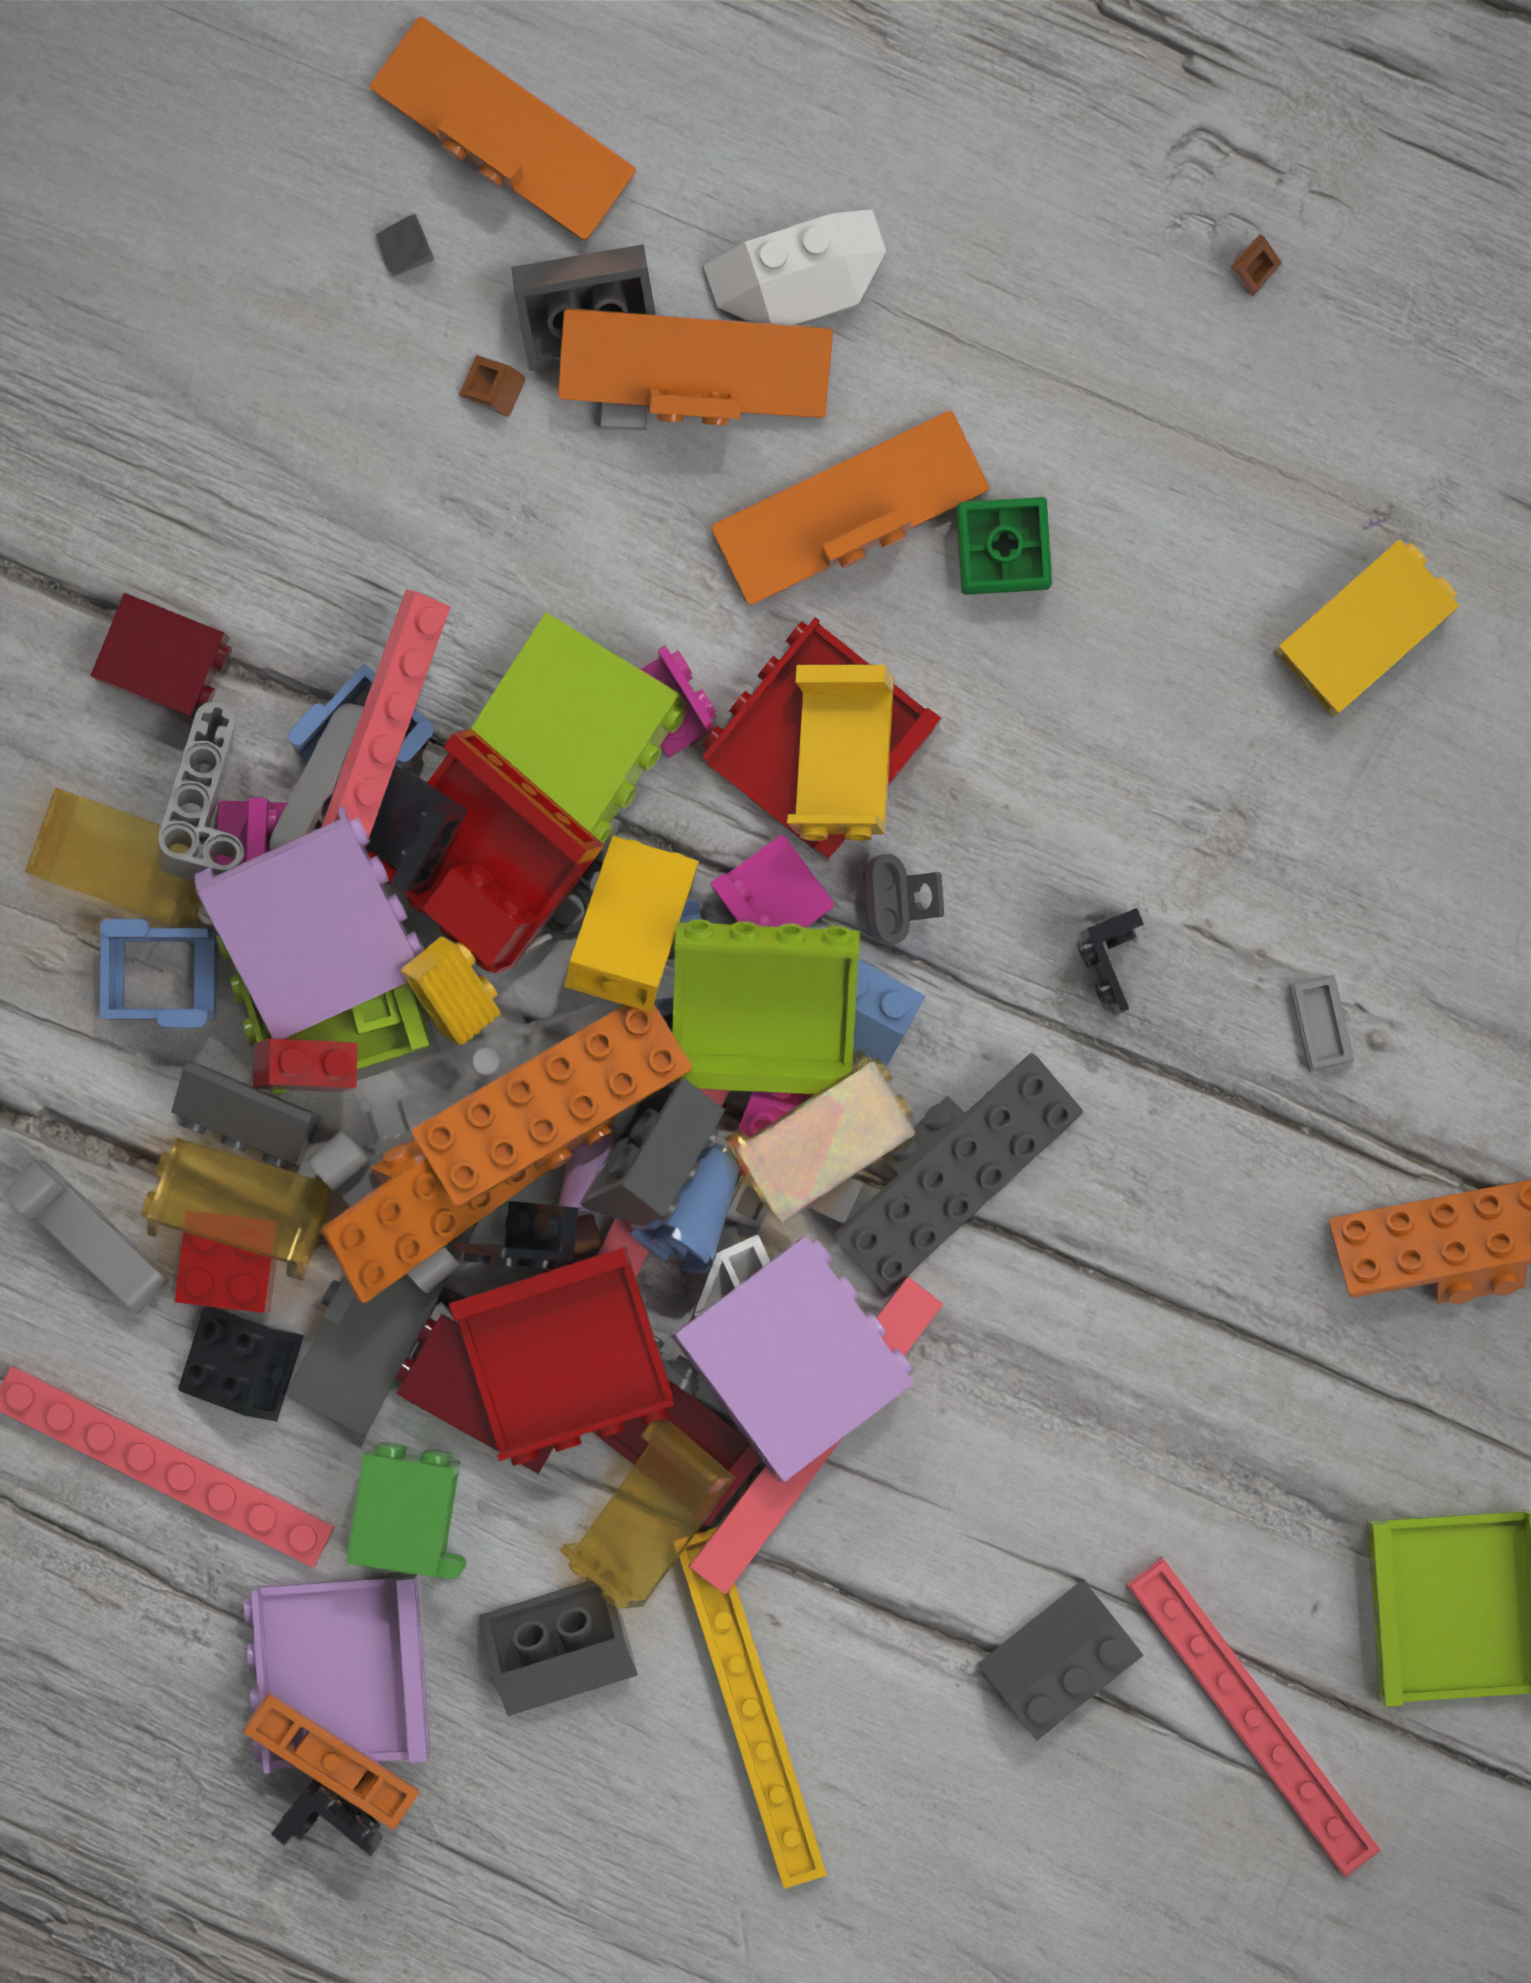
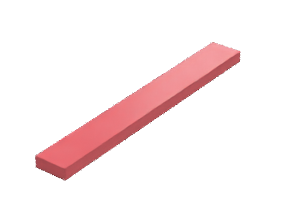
(766, 1499)
(1253, 1717)

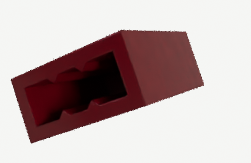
(161, 656)

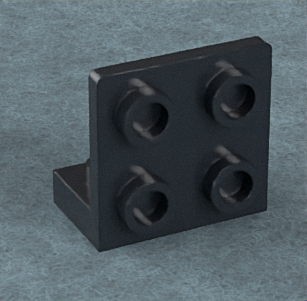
(414, 828)
(1092, 951)
(533, 1233)
(240, 1364)
(322, 1801)

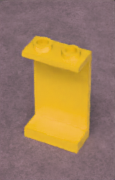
(1368, 627)
(843, 751)
(631, 923)

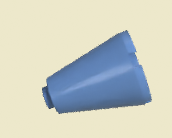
(698, 1220)

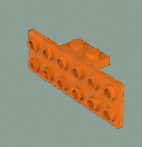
(502, 129)
(694, 365)
(850, 508)
(551, 1103)
(406, 1220)
(1458, 1242)

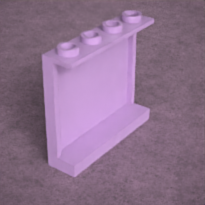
(311, 926)
(794, 1358)
(345, 1660)

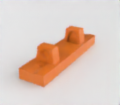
(331, 1761)

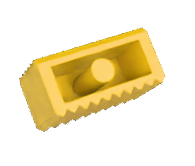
(451, 990)

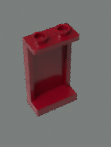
(446, 1385)
(704, 1428)

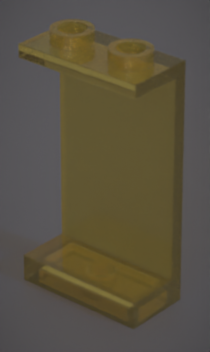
(110, 859)
(824, 1139)
(239, 1204)
(649, 1517)

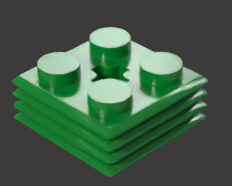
(1024, 524)

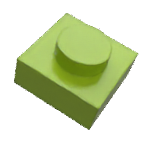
(376, 1013)

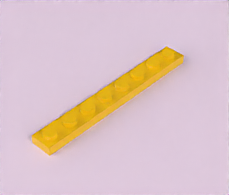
(755, 1724)

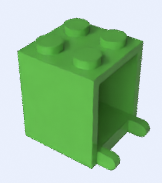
(405, 1512)

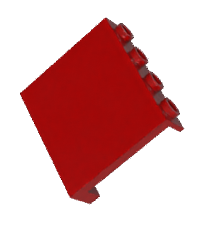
(763, 739)
(509, 831)
(564, 1356)

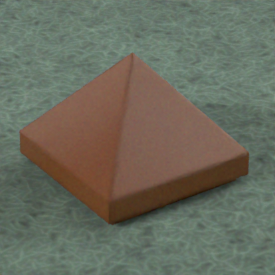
(1255, 264)

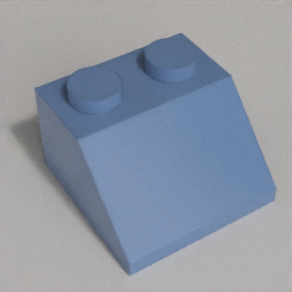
(882, 1012)

